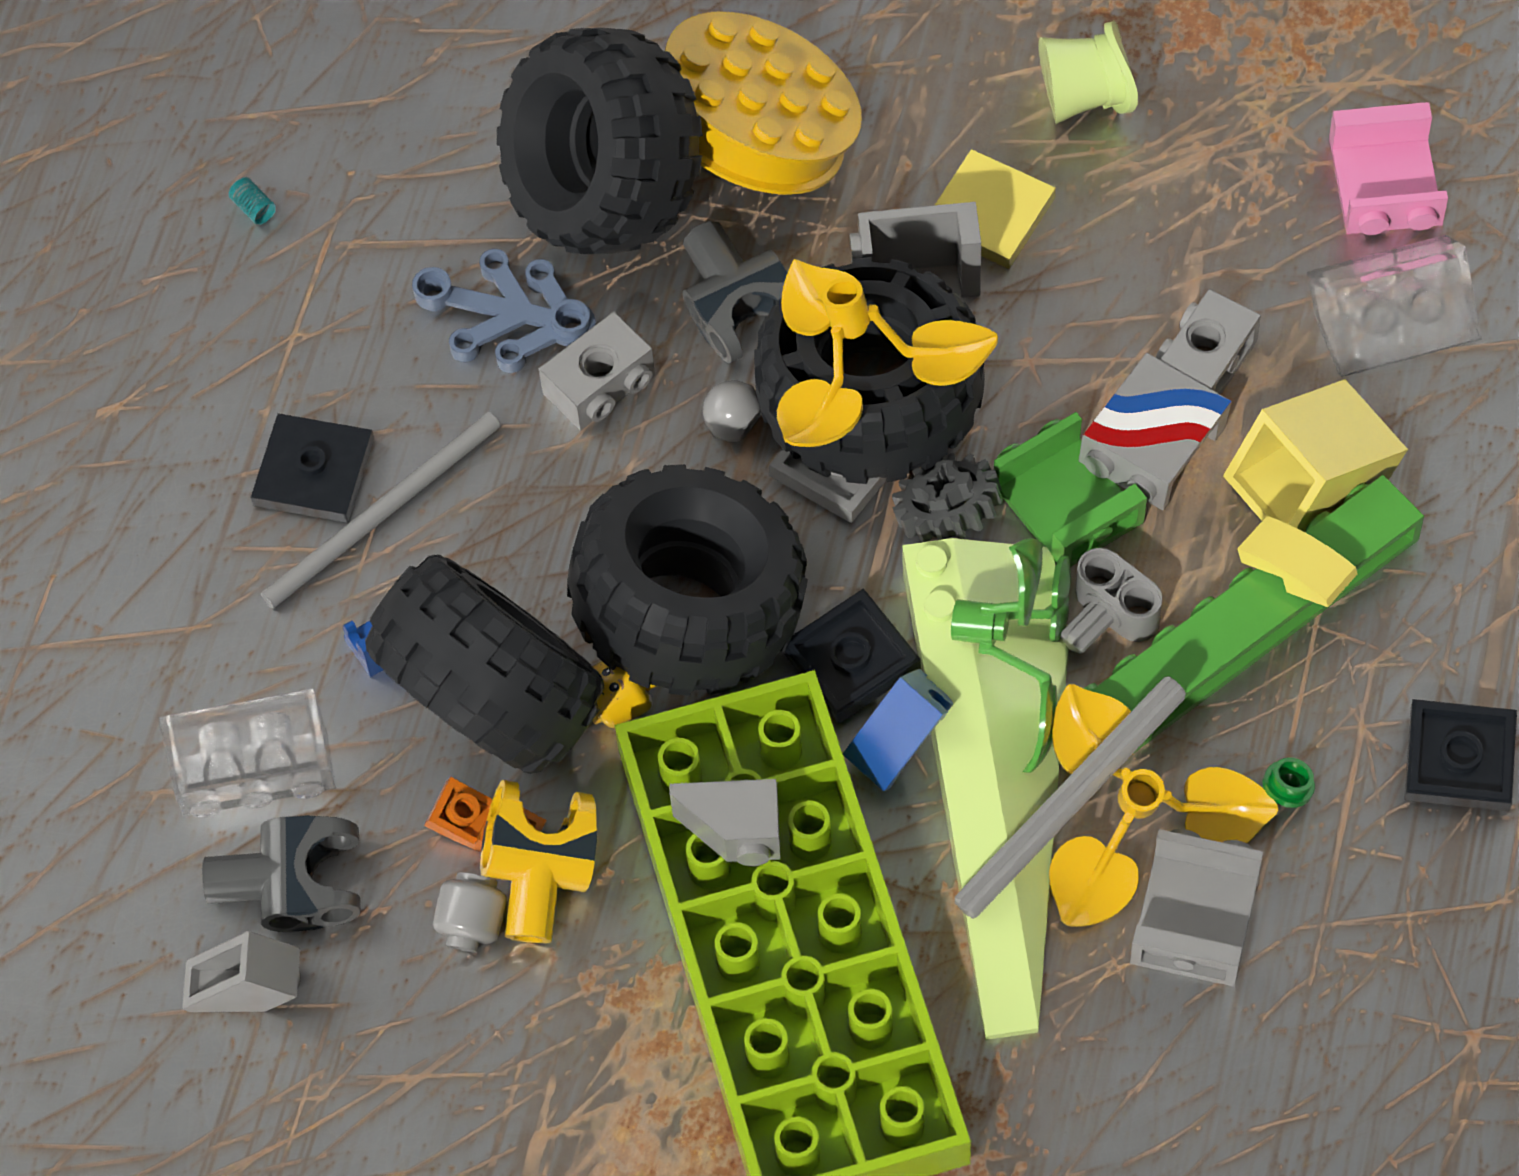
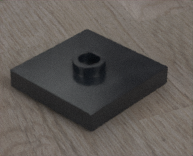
(312, 468)
(853, 654)
(1461, 755)

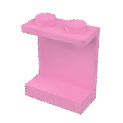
(1386, 169)

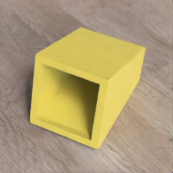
(1312, 454)

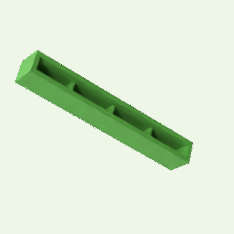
(1257, 612)

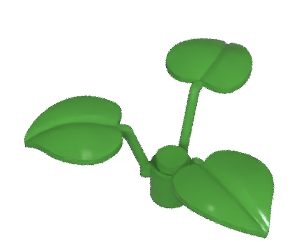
(989, 622)

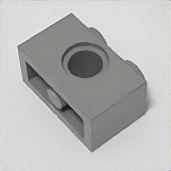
(1215, 324)
(607, 348)

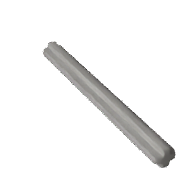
(1070, 797)

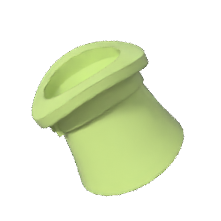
(1087, 74)

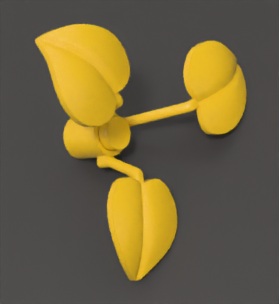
(819, 298)
(1093, 880)

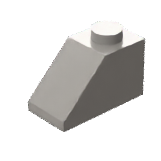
(731, 817)
(242, 976)

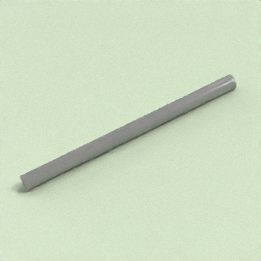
(380, 510)

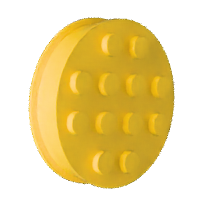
(766, 102)

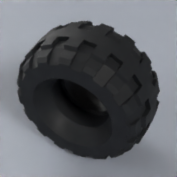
(599, 140)
(902, 418)
(696, 529)
(484, 664)

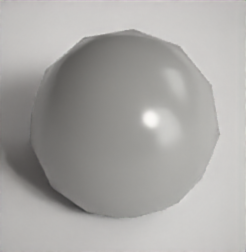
(731, 410)

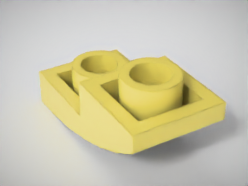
(1303, 562)

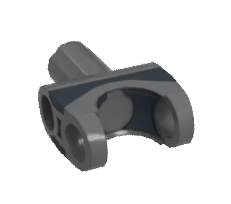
(730, 287)
(284, 874)

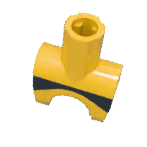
(537, 860)

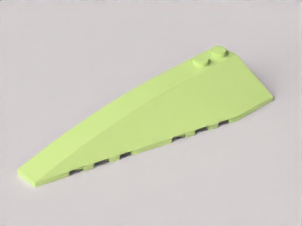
(983, 755)

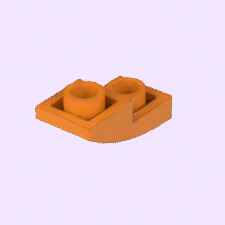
(463, 812)

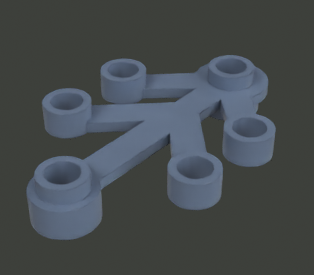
(508, 312)

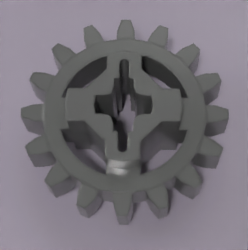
(947, 499)

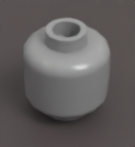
(469, 911)

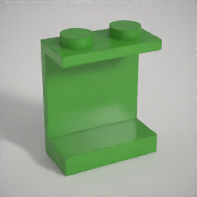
(1061, 497)

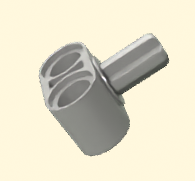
(1109, 602)

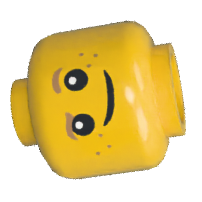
(621, 698)

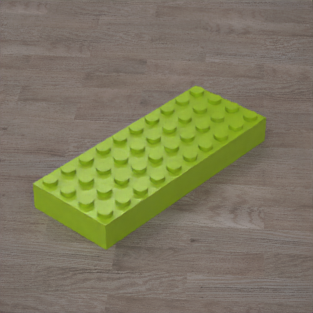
(795, 957)

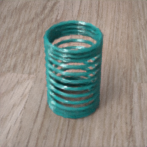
(250, 190)

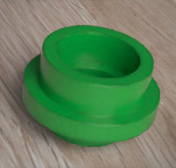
(1289, 782)

